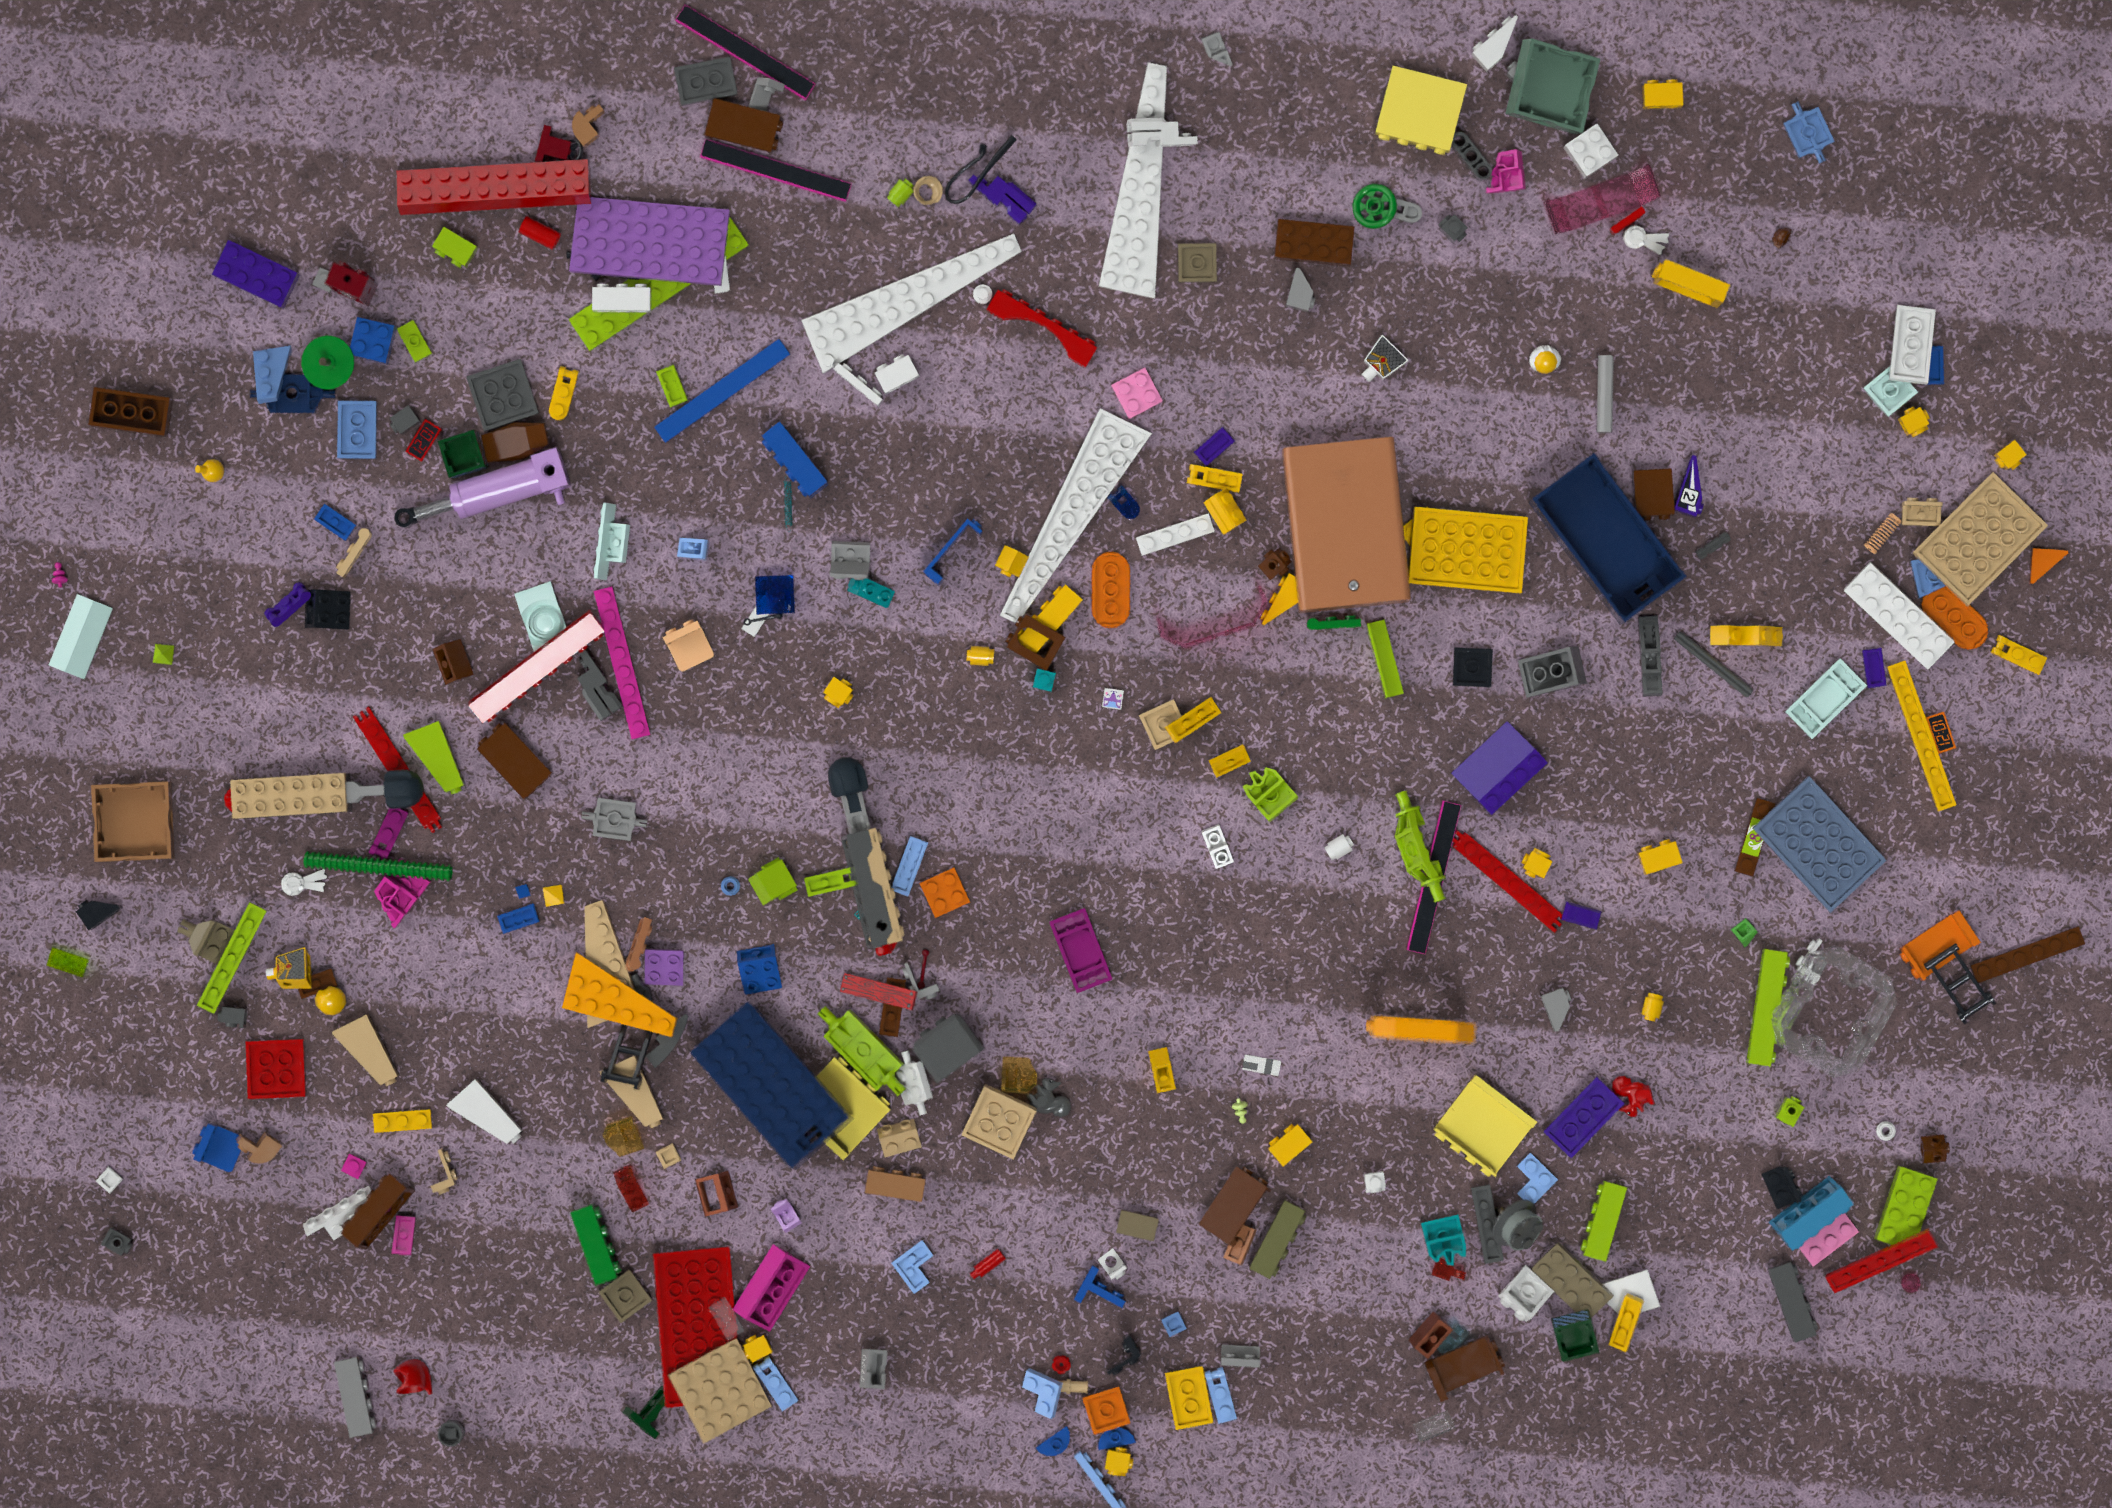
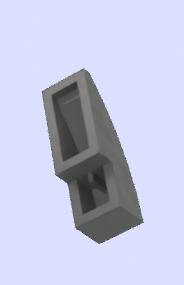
(667, 1043)

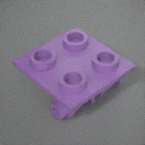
(664, 967)

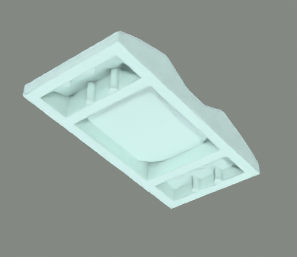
(540, 613)
(1825, 698)

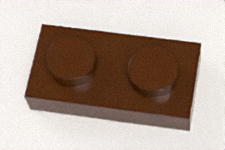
(319, 981)

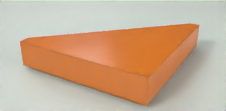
(2043, 560)

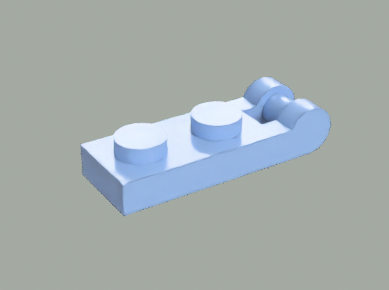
(776, 1384)
(1220, 1396)

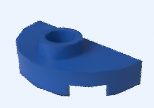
(1115, 1438)
(1056, 1443)

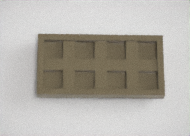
(1571, 1280)

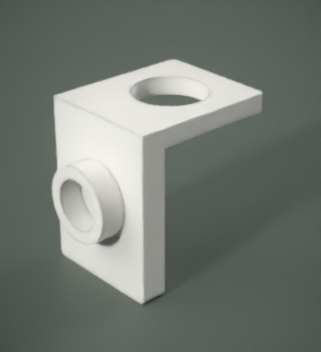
(1116, 1271)

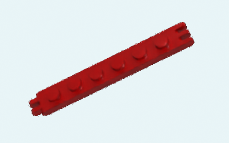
(393, 761)
(1507, 880)

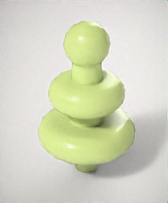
(1238, 1106)

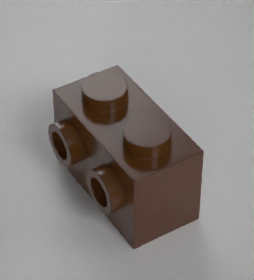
(453, 658)

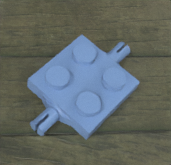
(1808, 132)

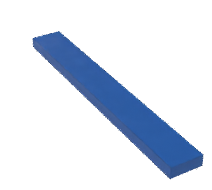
(722, 390)

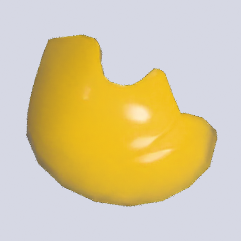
(331, 1000)

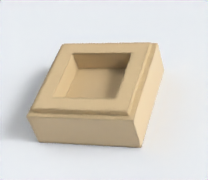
(668, 1155)

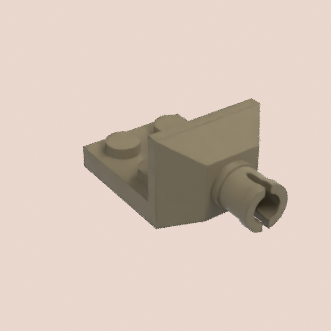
(207, 938)

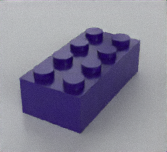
(255, 274)

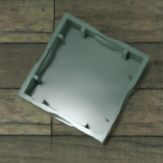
(1552, 86)

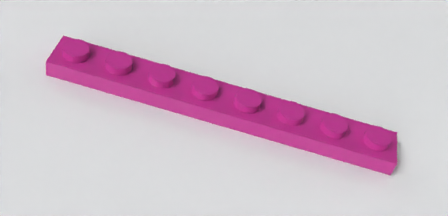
(622, 663)

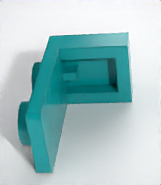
(871, 591)

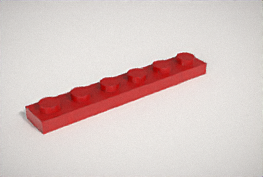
(1881, 1260)

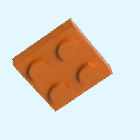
(944, 892)
(1106, 1410)

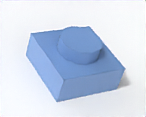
(1173, 1324)

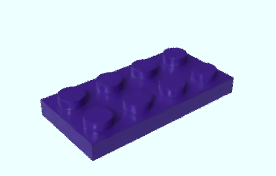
(1584, 1117)

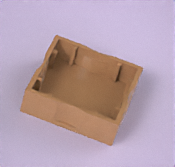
(133, 821)

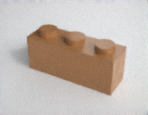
(895, 1184)

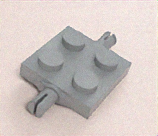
(614, 819)

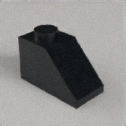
(96, 912)

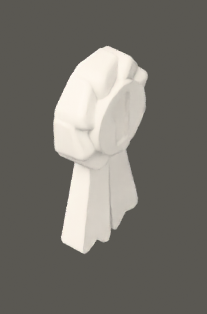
(1636, 237)
(294, 883)

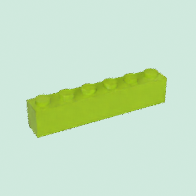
(1768, 997)

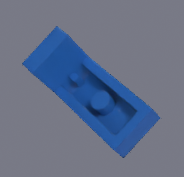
(1099, 1289)

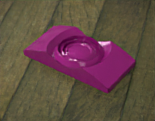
(1080, 950)

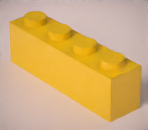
(1052, 616)

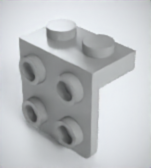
(850, 560)

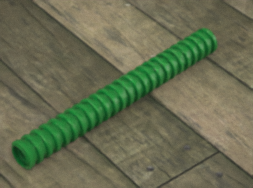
(378, 866)

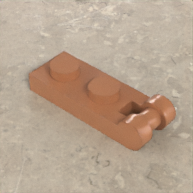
(638, 945)

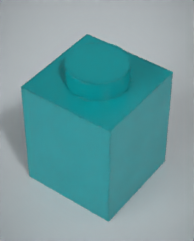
(1044, 680)

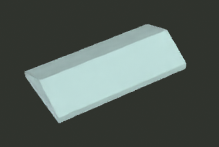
(80, 636)

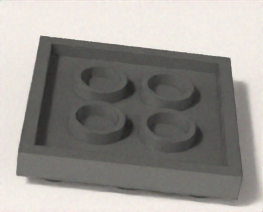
(502, 395)

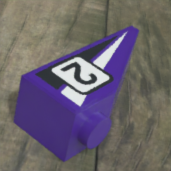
(1690, 494)

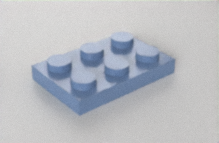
(357, 430)

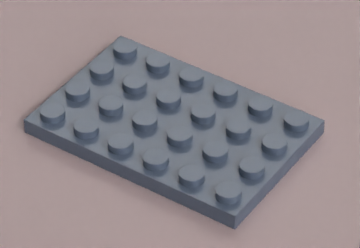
(1819, 844)

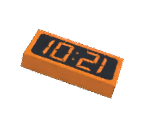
(1941, 732)

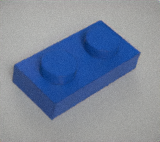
(335, 522)

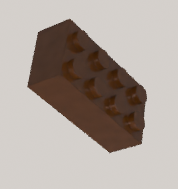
(1314, 242)
(130, 412)

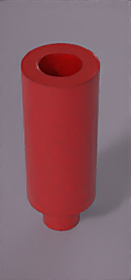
(988, 1264)

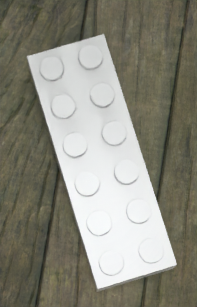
(1899, 615)

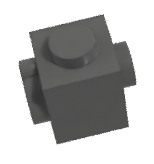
(1453, 228)

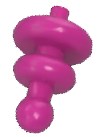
(59, 575)

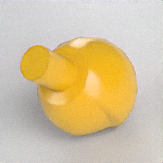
(211, 470)

